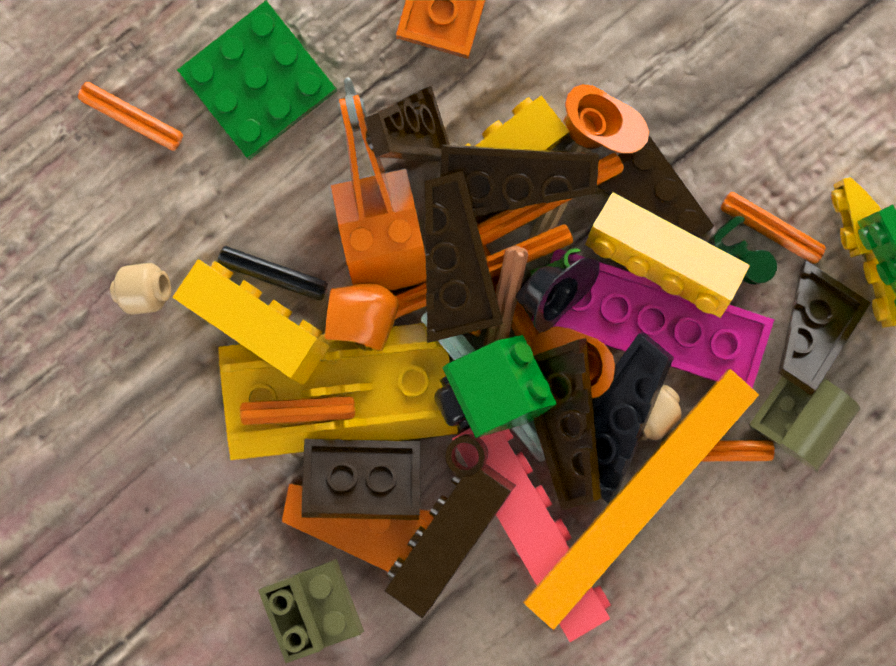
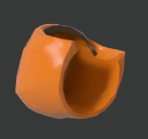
(361, 315)

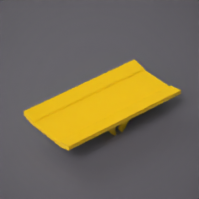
(389, 390)

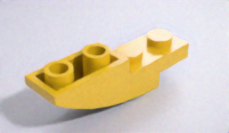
(853, 206)

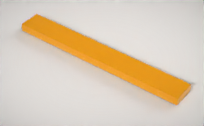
(640, 499)

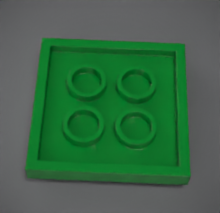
(257, 80)

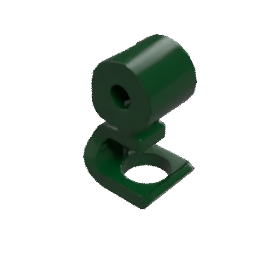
(761, 262)

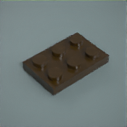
(361, 479)

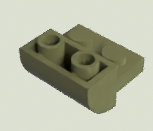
(805, 423)
(311, 610)

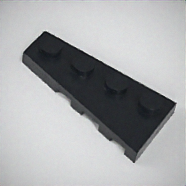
(625, 409)

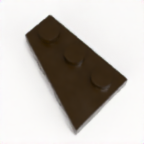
(818, 326)

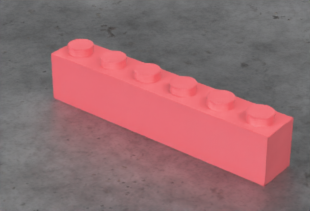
(532, 529)

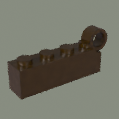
(453, 531)

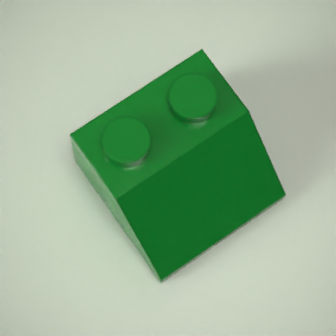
(499, 386)

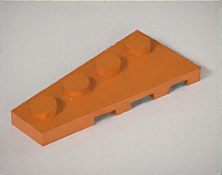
(371, 540)

